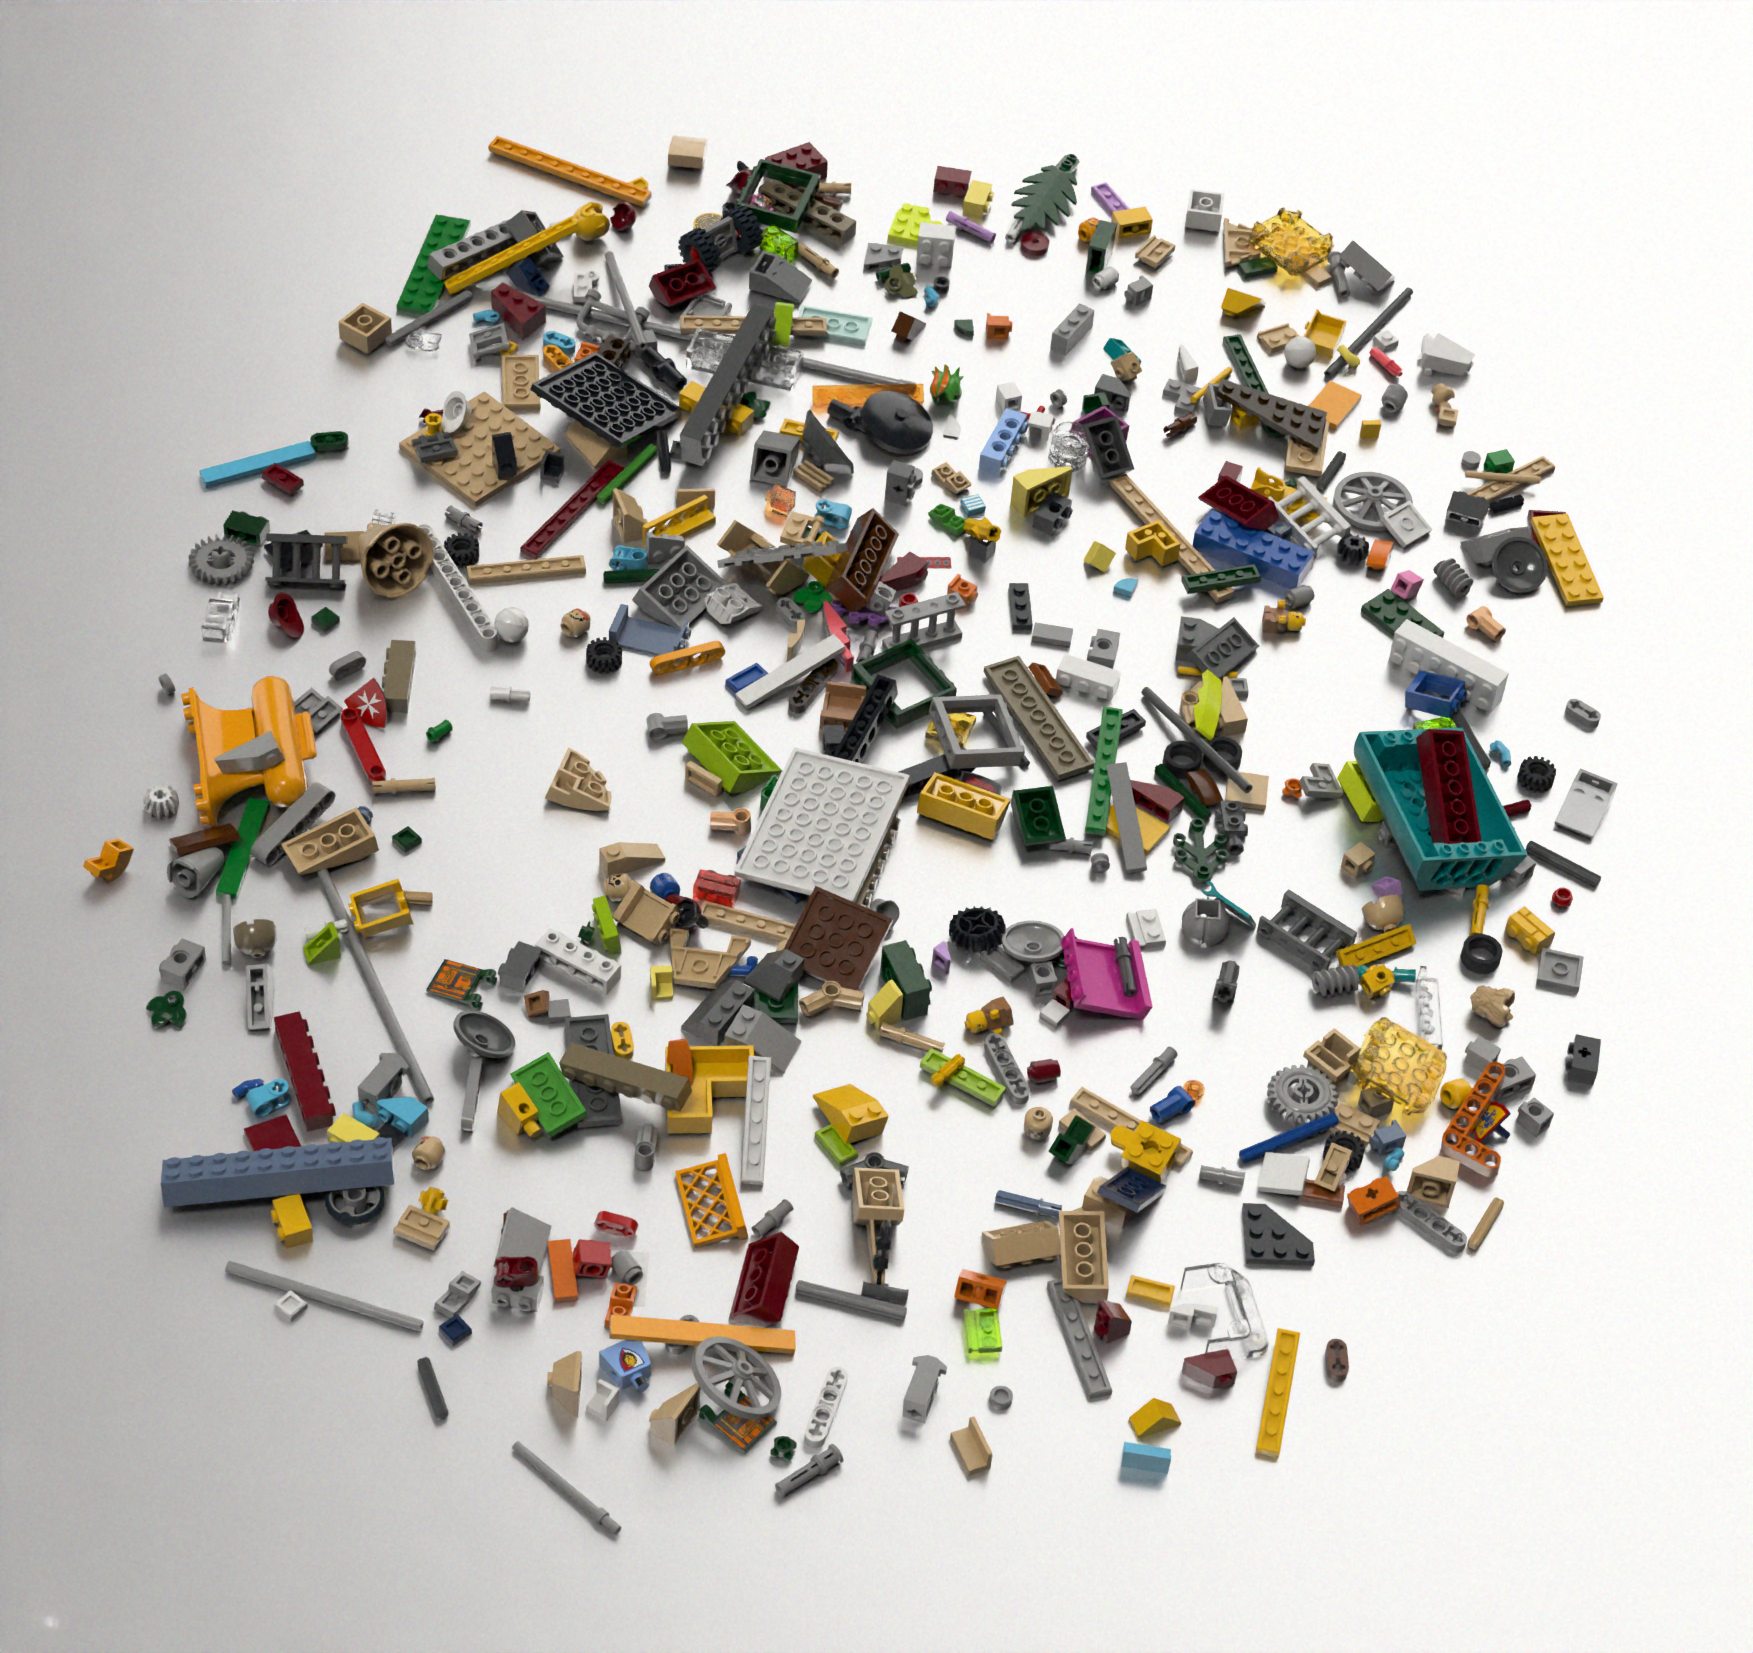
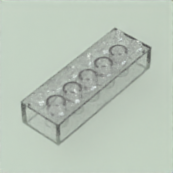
(778, 368)

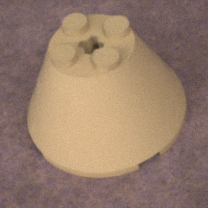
(395, 558)

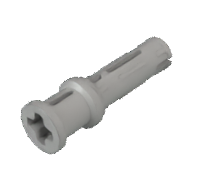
(1337, 270)
(818, 1465)

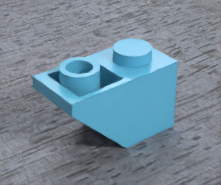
(403, 1113)

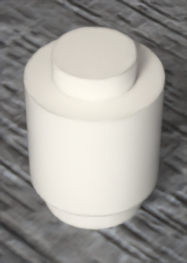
(1105, 278)

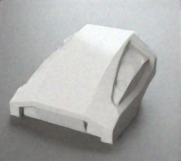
(730, 604)

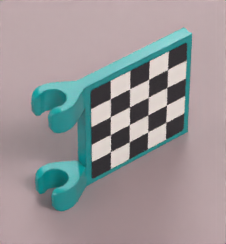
(1229, 905)

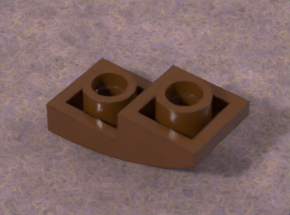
(1205, 787)

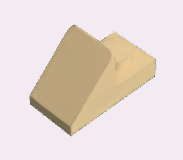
(1334, 1167)

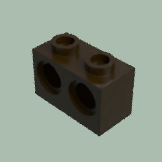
(615, 350)

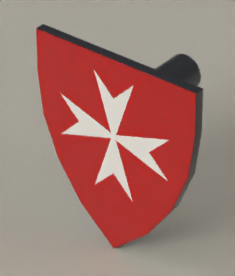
(370, 704)

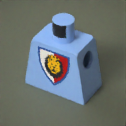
(627, 1364)

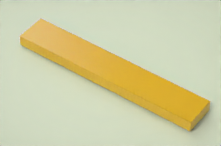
(1278, 1393)

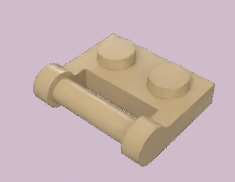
(796, 528)

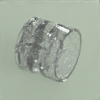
(1069, 446)

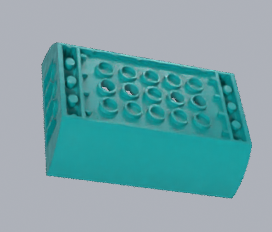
(1390, 767)

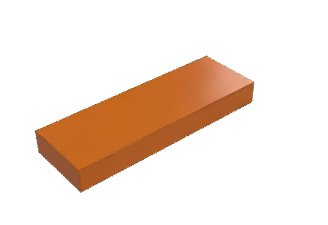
(562, 1270)

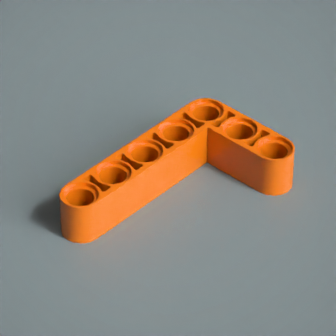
(1471, 1119)

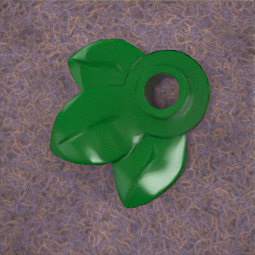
(812, 597)

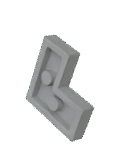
(1182, 392)
(1322, 783)

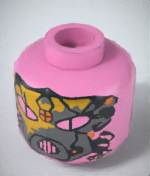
(761, 201)

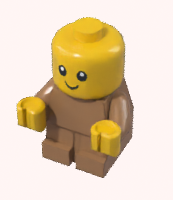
(1278, 620)
(991, 1016)

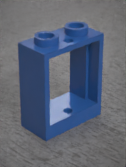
(1437, 684)

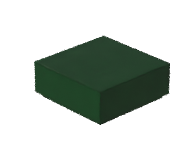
(325, 619)
(406, 839)

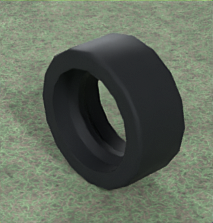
(1228, 745)
(1182, 748)
(1485, 942)

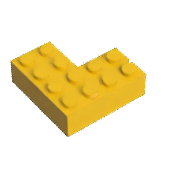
(716, 1073)

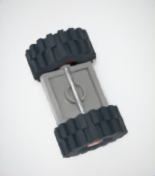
(734, 232)

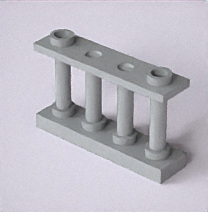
(934, 633)

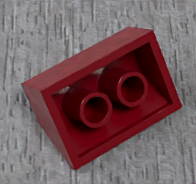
(681, 283)

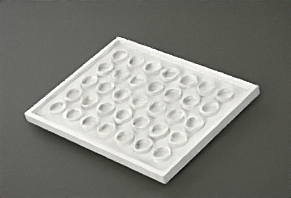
(822, 825)

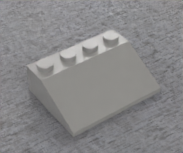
(678, 589)

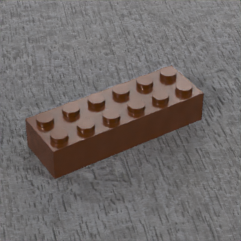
(862, 565)

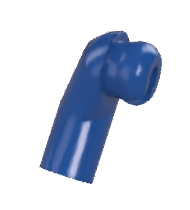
(745, 969)
(246, 1086)

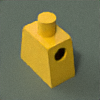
(518, 1111)

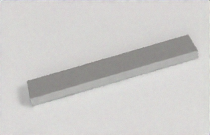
(1126, 817)
(1080, 1341)

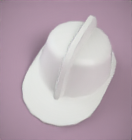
(455, 411)

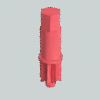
(1388, 364)

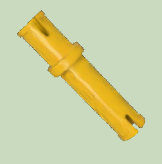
(1480, 906)

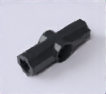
(664, 368)
(848, 415)

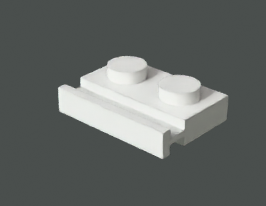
(1146, 928)

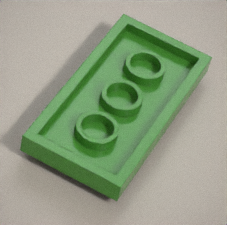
(551, 1094)

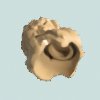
(1493, 1004)

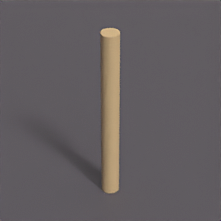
(1502, 477)

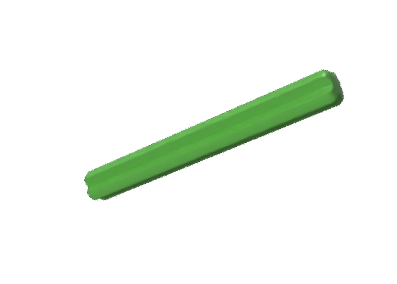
(624, 476)

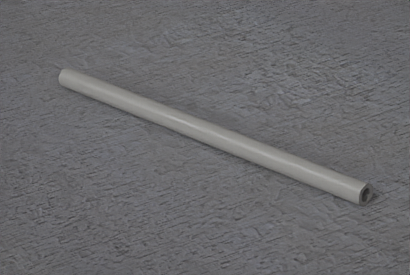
(324, 1296)

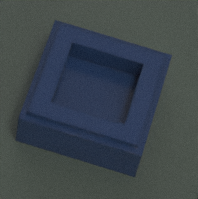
(455, 1329)

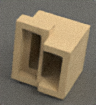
(1332, 1055)

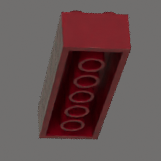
(1448, 787)

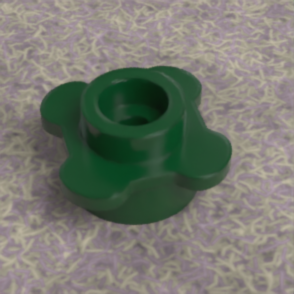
(586, 933)
(783, 1442)

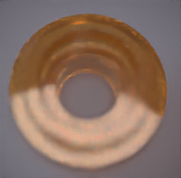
(1194, 1089)

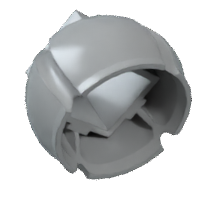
(1205, 929)

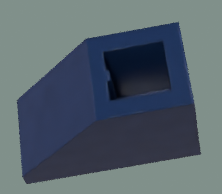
(528, 277)

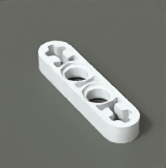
(827, 1407)

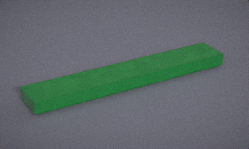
(240, 852)

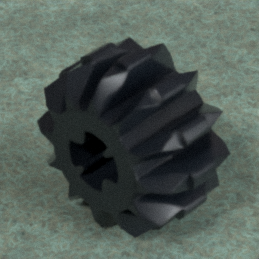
(1353, 549)

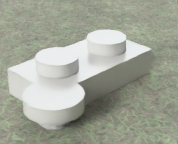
(583, 283)

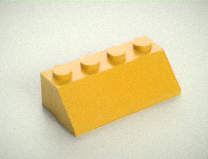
(963, 805)

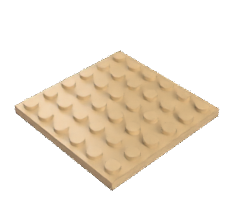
(472, 470)

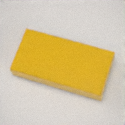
(1150, 1291)

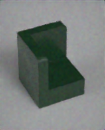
(1094, 401)

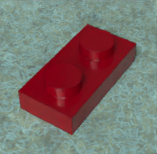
(282, 479)

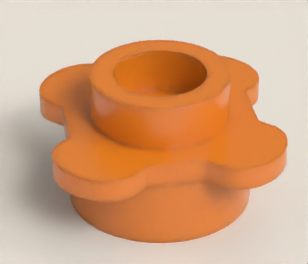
(1292, 788)

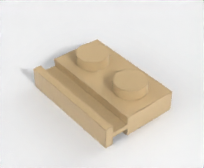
(1155, 251)
(1276, 338)
(1355, 1122)
(421, 1227)

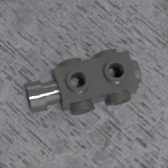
(1232, 825)

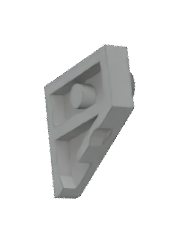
(662, 547)

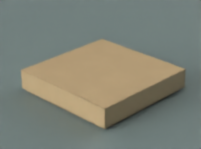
(1256, 797)

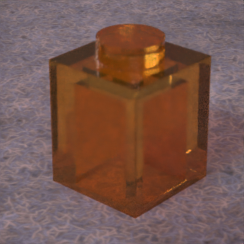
(780, 500)

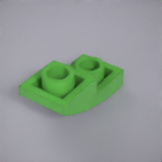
(947, 519)

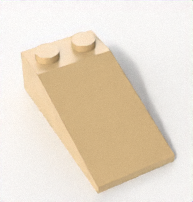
(332, 843)

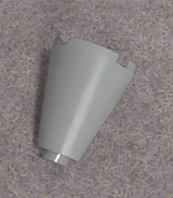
(195, 871)

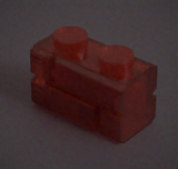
(716, 888)

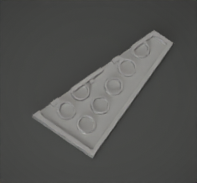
(782, 552)

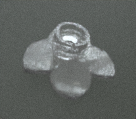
(422, 340)

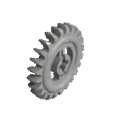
(218, 554)
(1300, 1104)

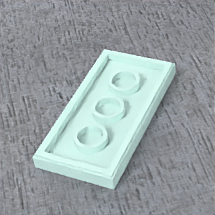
(841, 325)

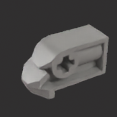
(383, 1080)
(922, 1387)

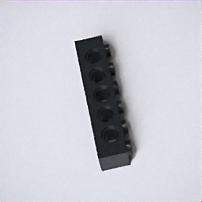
(867, 719)

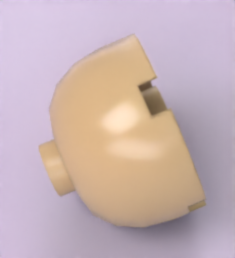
(1384, 914)

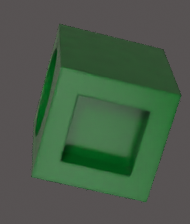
(1499, 462)

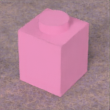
(1407, 584)

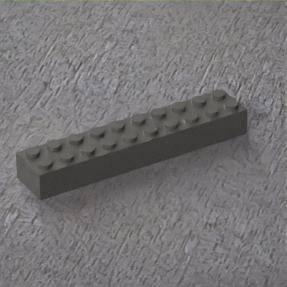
(727, 385)

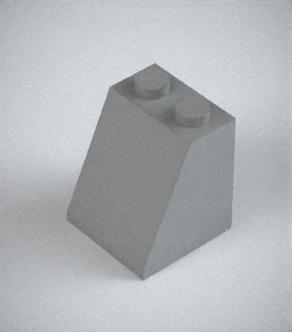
(774, 457)

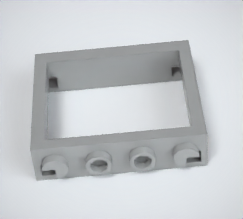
(975, 757)

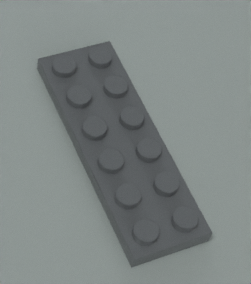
(601, 1105)

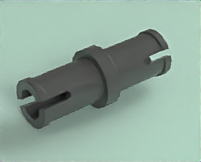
(885, 1292)

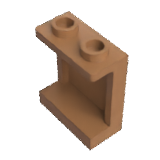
(841, 703)

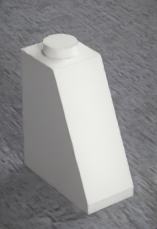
(1447, 356)

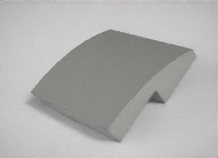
(320, 708)

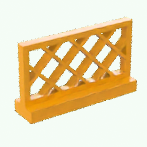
(730, 1196)

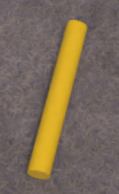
(1197, 672)

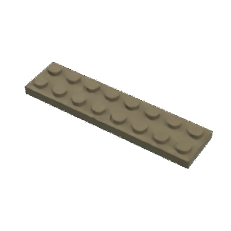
(1038, 718)

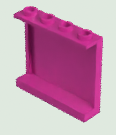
(1097, 978)

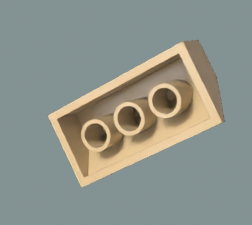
(1084, 1255)

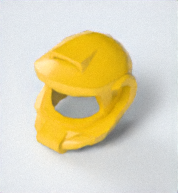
(591, 221)

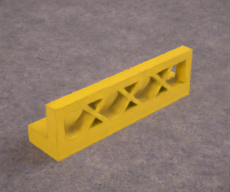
(688, 524)

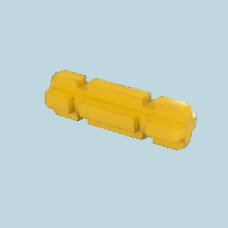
(947, 1070)

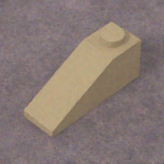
(1232, 715)
(628, 857)

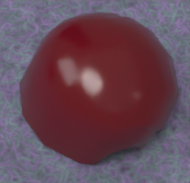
(624, 216)

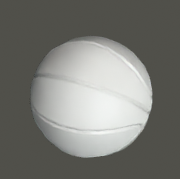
(1300, 352)
(511, 624)

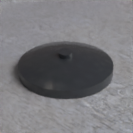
(896, 422)

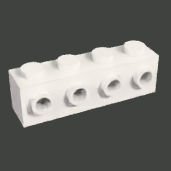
(579, 961)

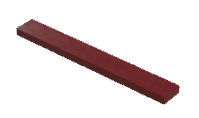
(570, 511)

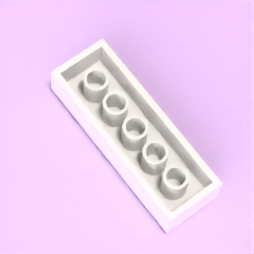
(1425, 651)

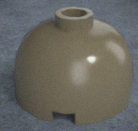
(255, 938)

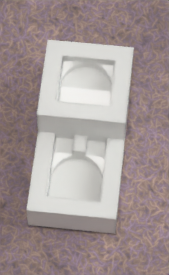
(1198, 1313)

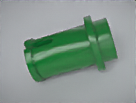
(434, 733)

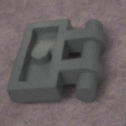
(434, 447)

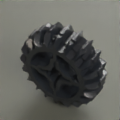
(977, 929)

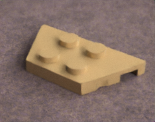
(1236, 244)

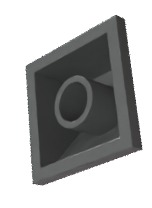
(776, 974)

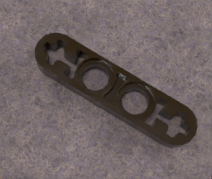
(815, 686)

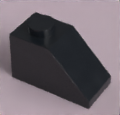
(503, 455)

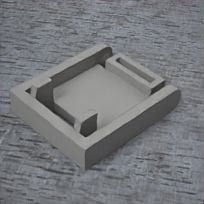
(709, 307)

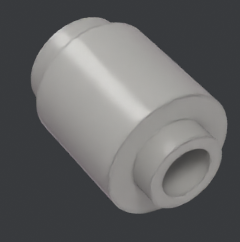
(1299, 596)
(626, 1267)

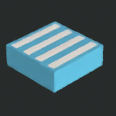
(973, 504)

